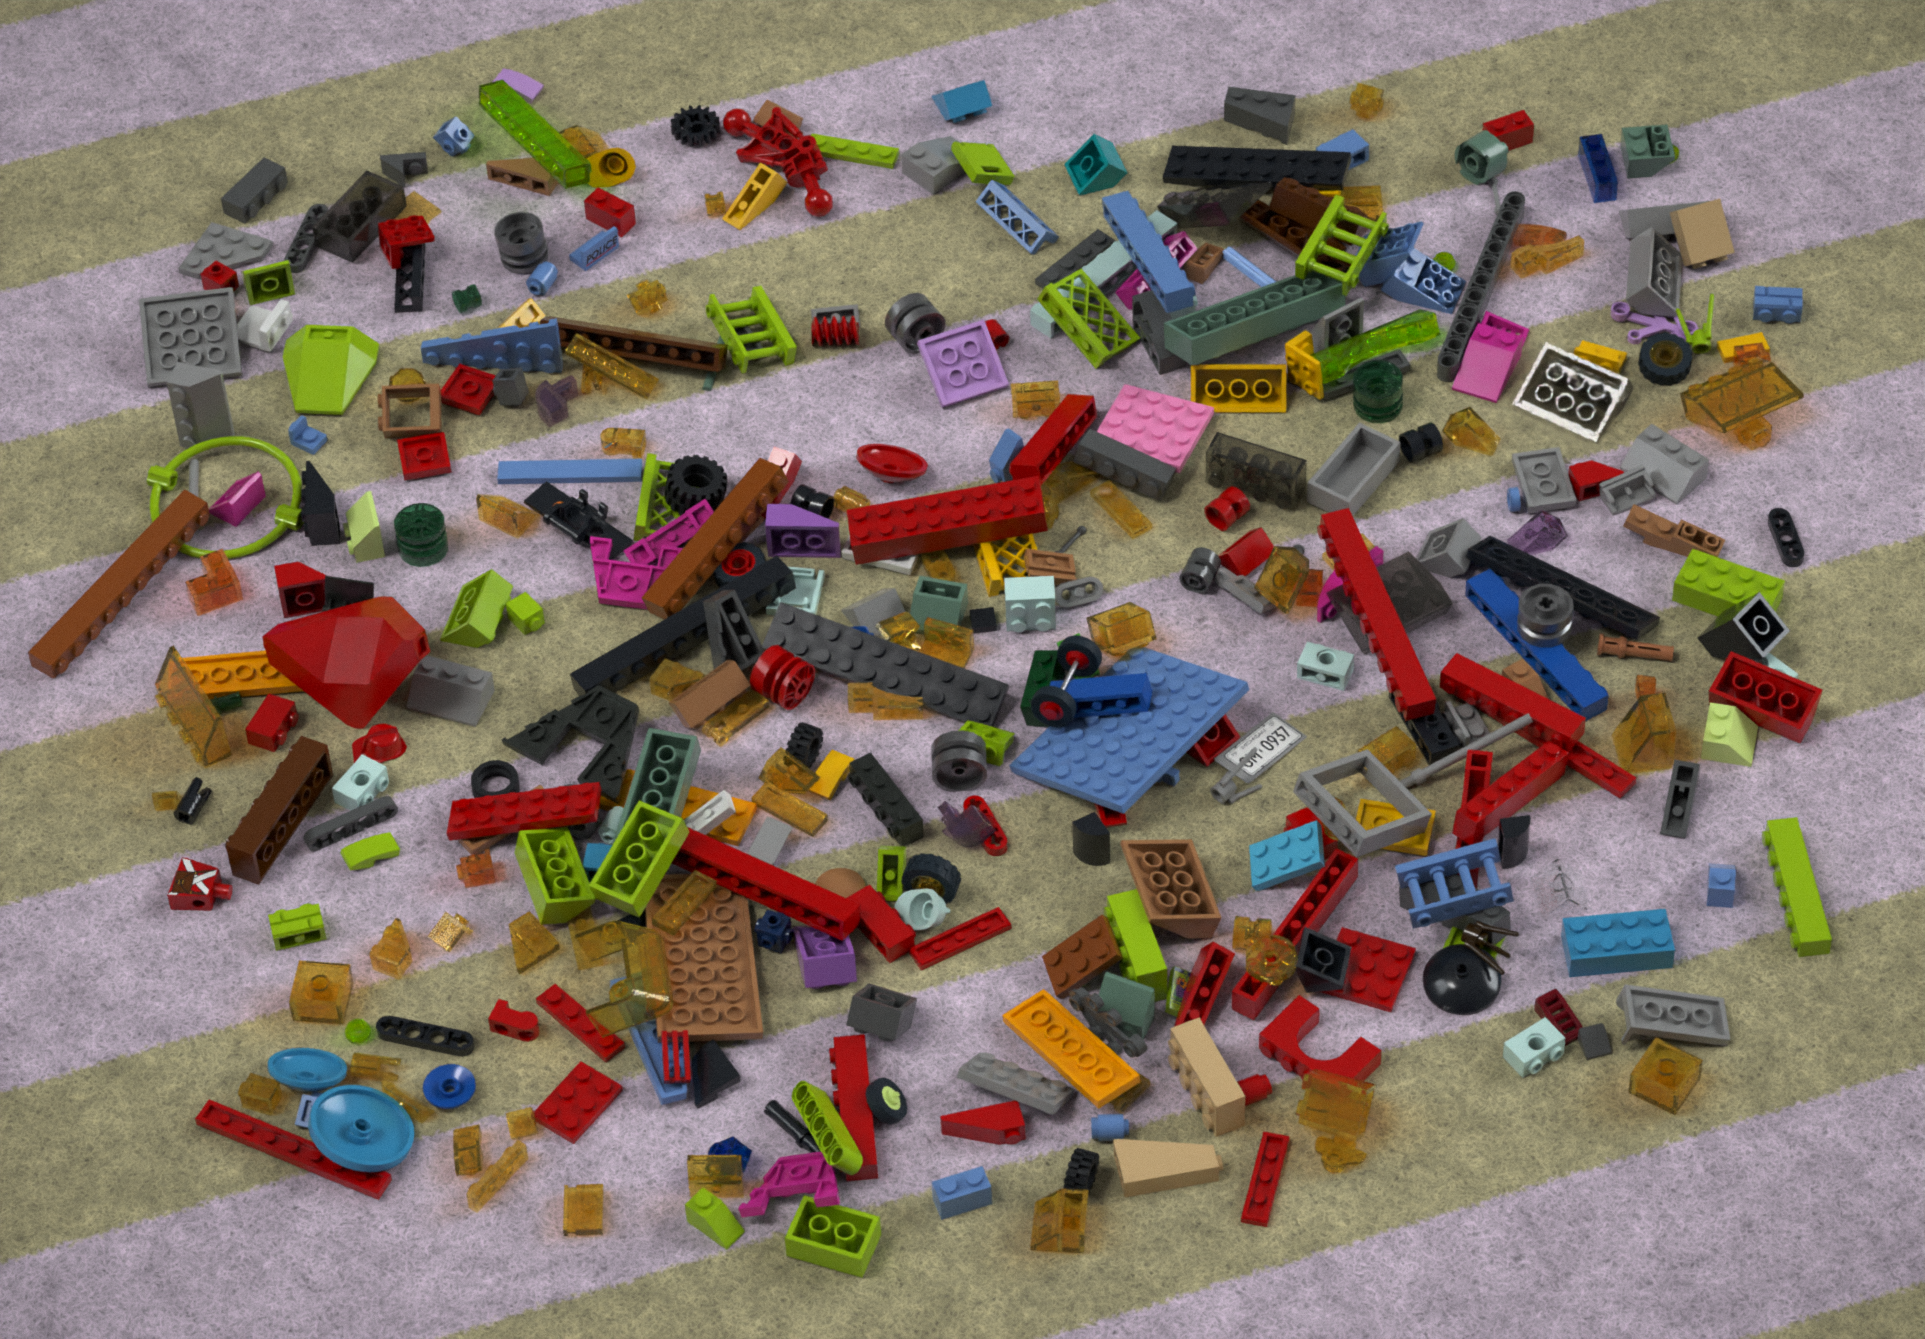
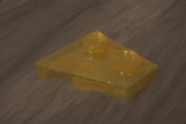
(1365, 198)
(530, 942)

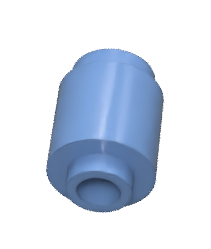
(542, 278)
(1109, 1127)

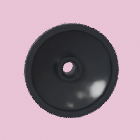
(1456, 991)

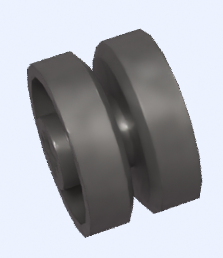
(912, 320)
(1545, 615)
(959, 761)

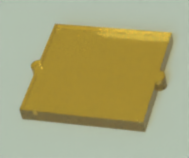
(419, 206)

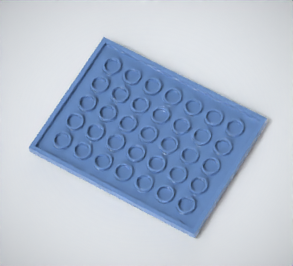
(1123, 755)

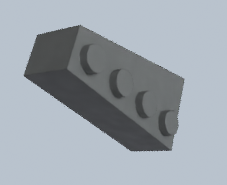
(1493, 916)

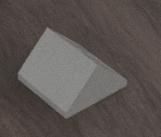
(874, 609)

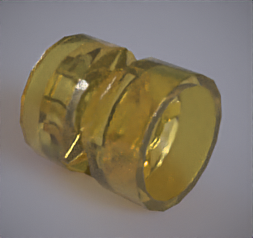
(1247, 930)

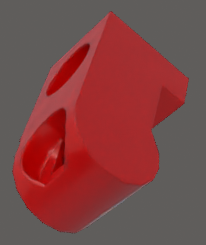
(513, 1023)

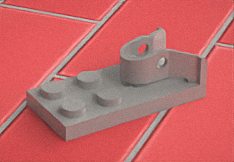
(1673, 1016)

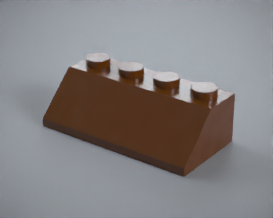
(1308, 206)

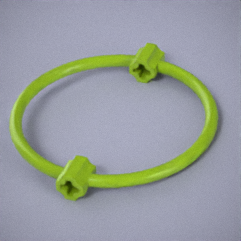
(285, 517)

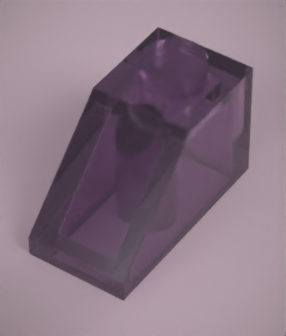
(1539, 534)

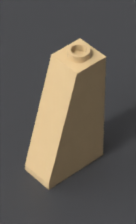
(1163, 1166)

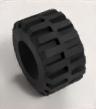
(699, 473)

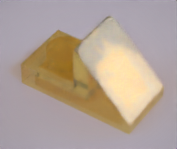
(900, 630)

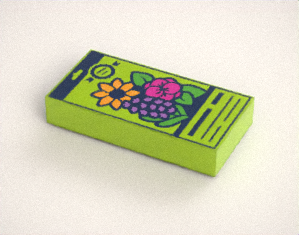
(1176, 988)

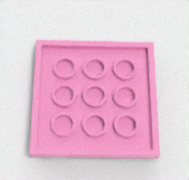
(1156, 424)

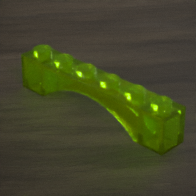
(1401, 332)

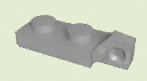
(1243, 590)

